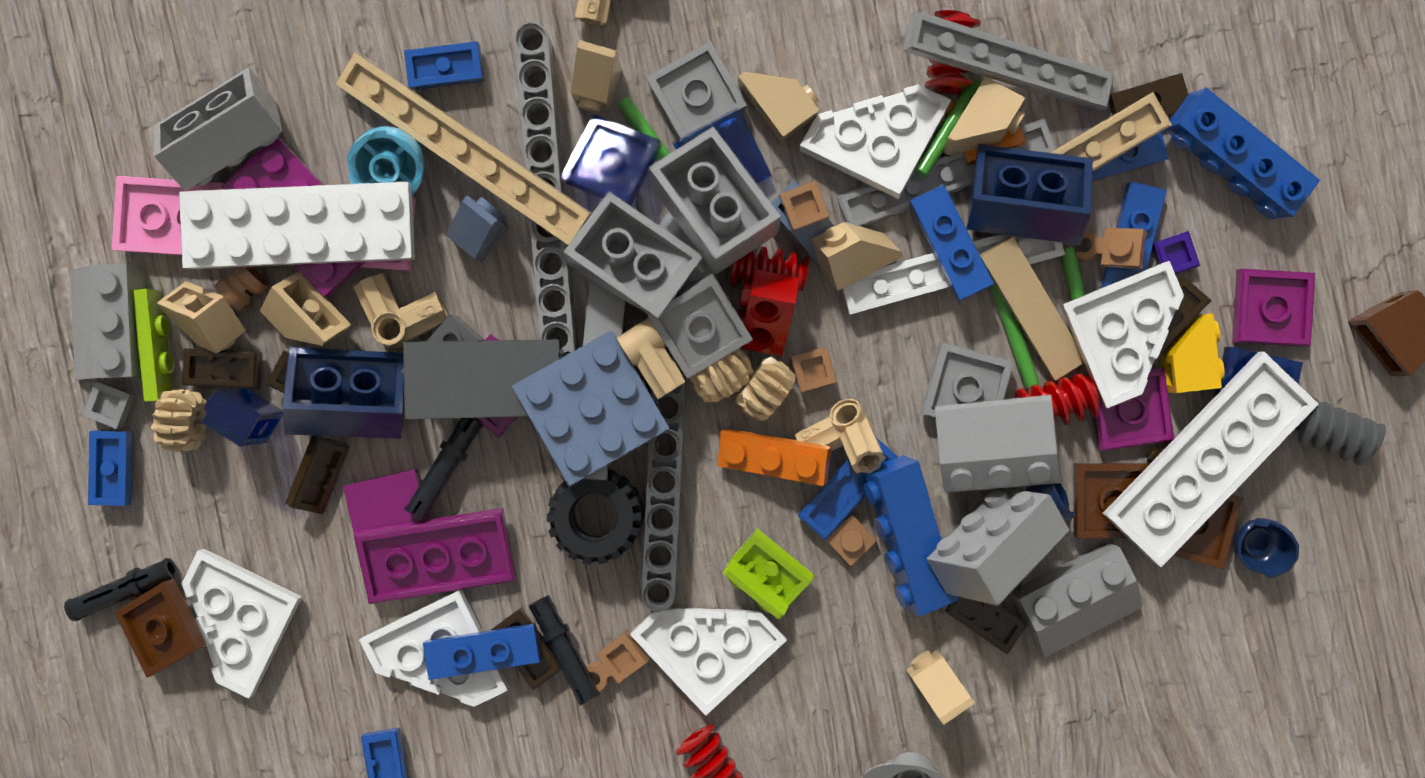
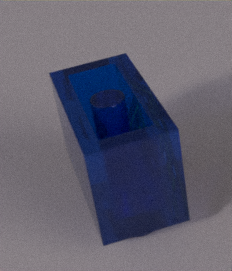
(241, 416)

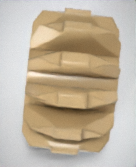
(723, 377)
(766, 389)
(179, 420)

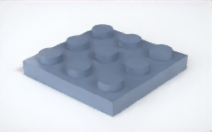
(590, 408)

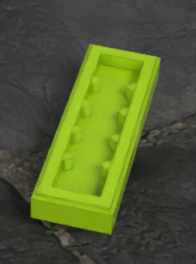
(152, 335)

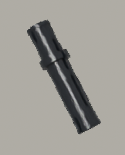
(443, 467)
(133, 584)
(561, 644)

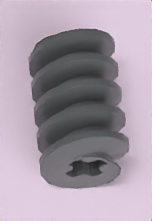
(1341, 432)

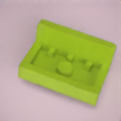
(767, 574)

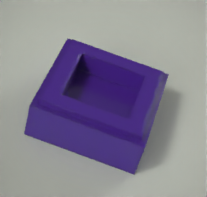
(1177, 250)

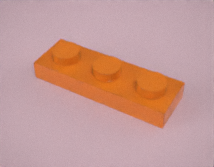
(774, 456)

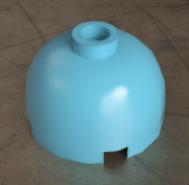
(386, 156)

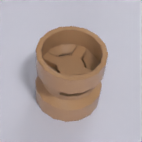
(241, 286)

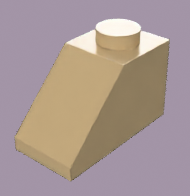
(595, 77)
(780, 102)
(986, 118)
(852, 252)
(302, 312)
(202, 316)
(939, 685)

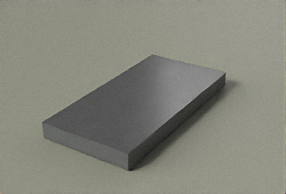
(470, 376)

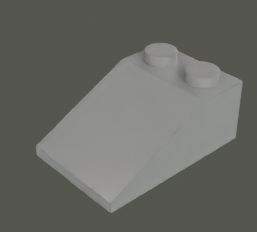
(631, 256)

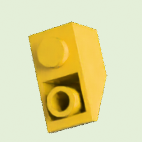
(1193, 358)

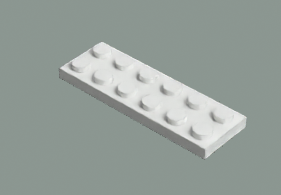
(297, 225)
(1210, 458)

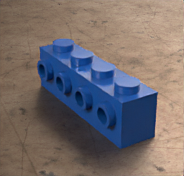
(1241, 155)
(909, 531)

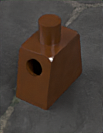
(1395, 332)

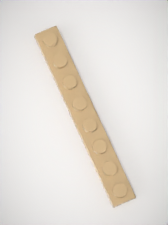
(463, 149)

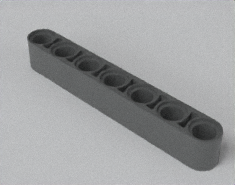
(669, 500)

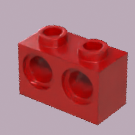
(768, 310)

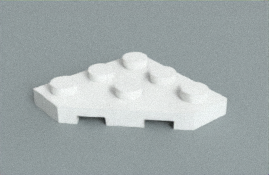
(878, 137)
(1124, 330)
(239, 619)
(708, 648)
(399, 650)

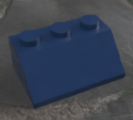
(1030, 194)
(343, 393)

